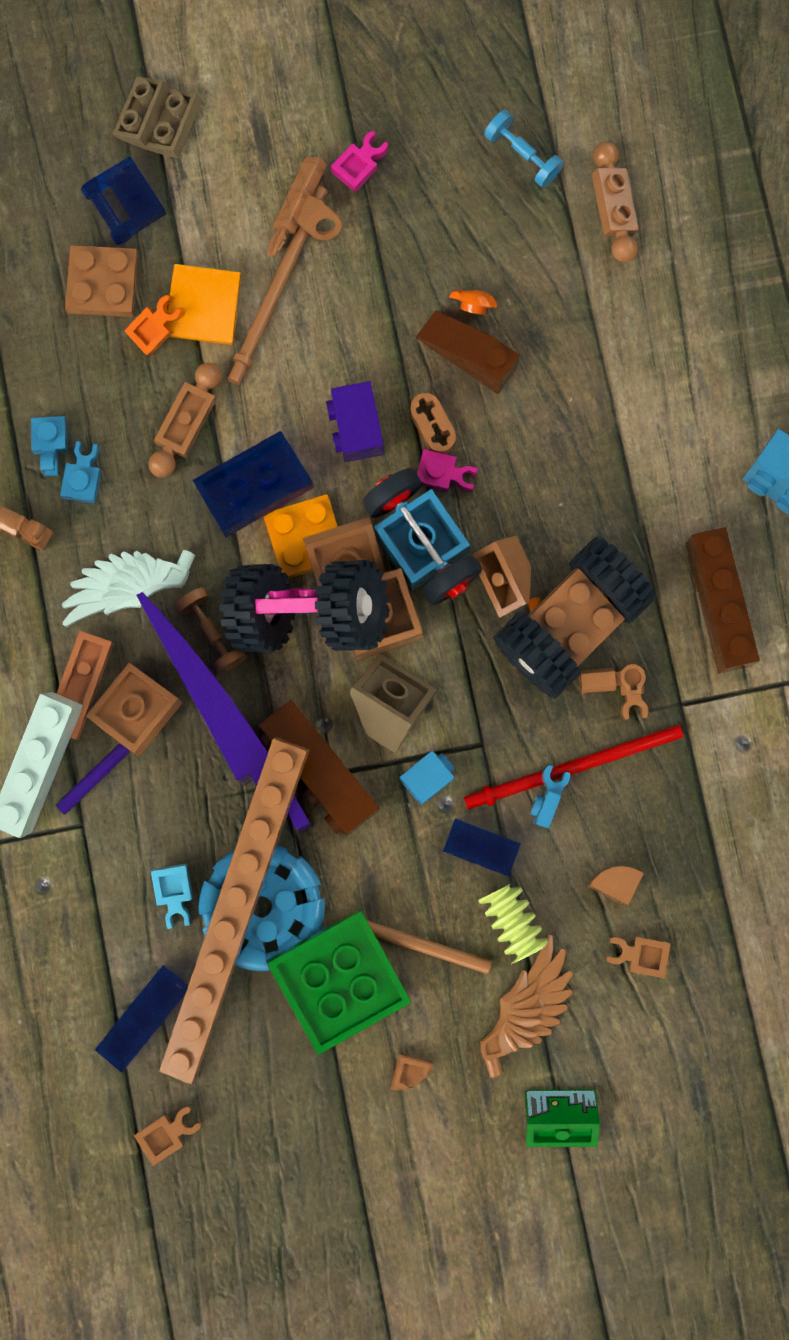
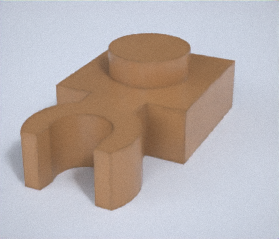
(645, 956)
(163, 1137)

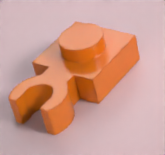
(152, 327)

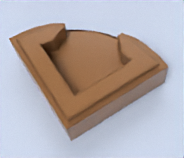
(410, 1072)

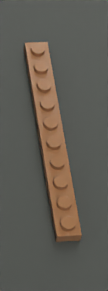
(234, 910)

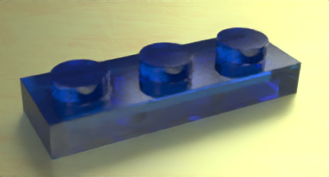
(142, 1018)

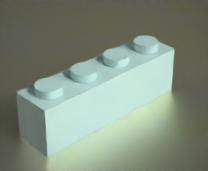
(36, 762)

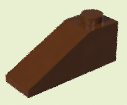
(470, 350)

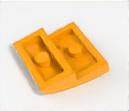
(208, 303)

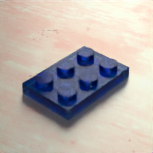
(253, 484)

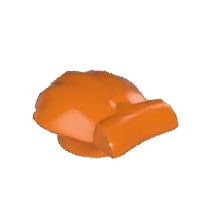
(474, 300)

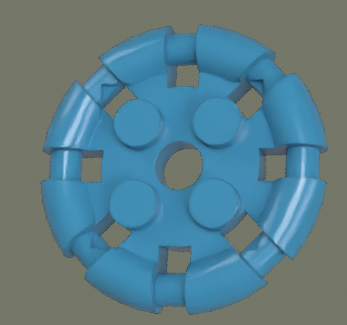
(283, 910)

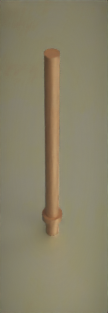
(242, 360)

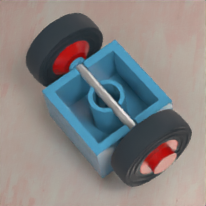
(421, 537)

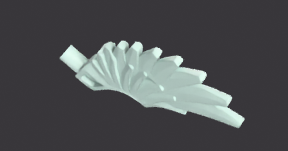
(118, 583)

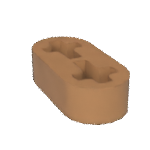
(439, 420)

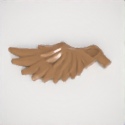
(528, 1008)

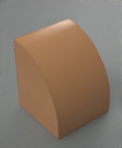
(617, 883)

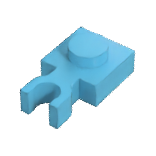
(173, 887)

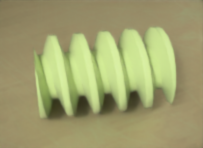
(514, 922)

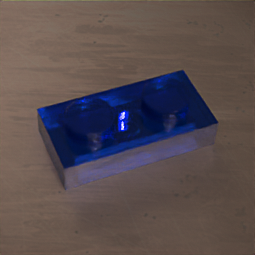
(481, 847)

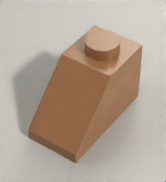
(505, 574)

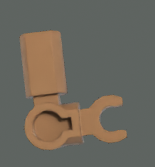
(31, 531)
(629, 678)

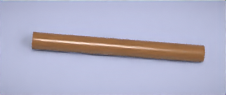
(430, 948)

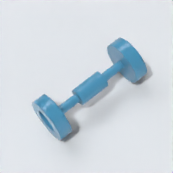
(499, 127)

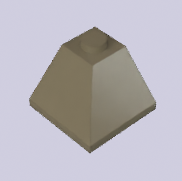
(390, 701)

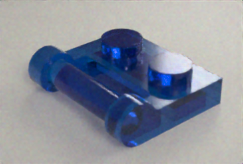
(132, 193)

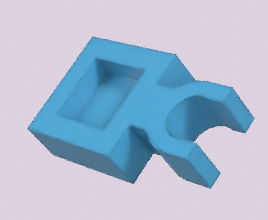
(81, 479)

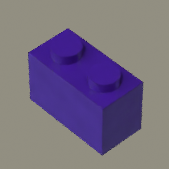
(356, 422)

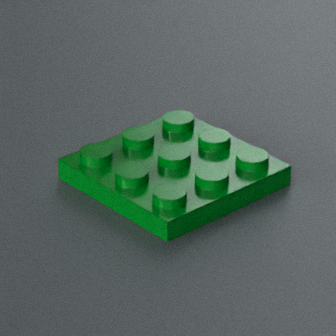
(338, 981)

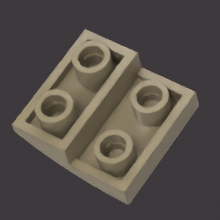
(157, 117)

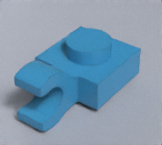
(48, 439)
(546, 805)

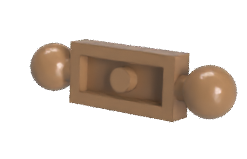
(615, 202)
(185, 420)

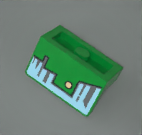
(561, 1118)

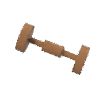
(193, 601)

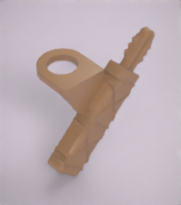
(302, 208)

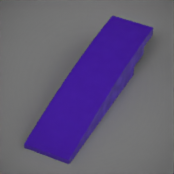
(225, 721)

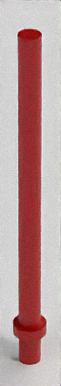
(490, 795)

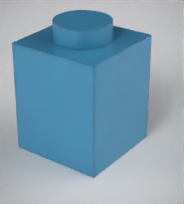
(428, 777)

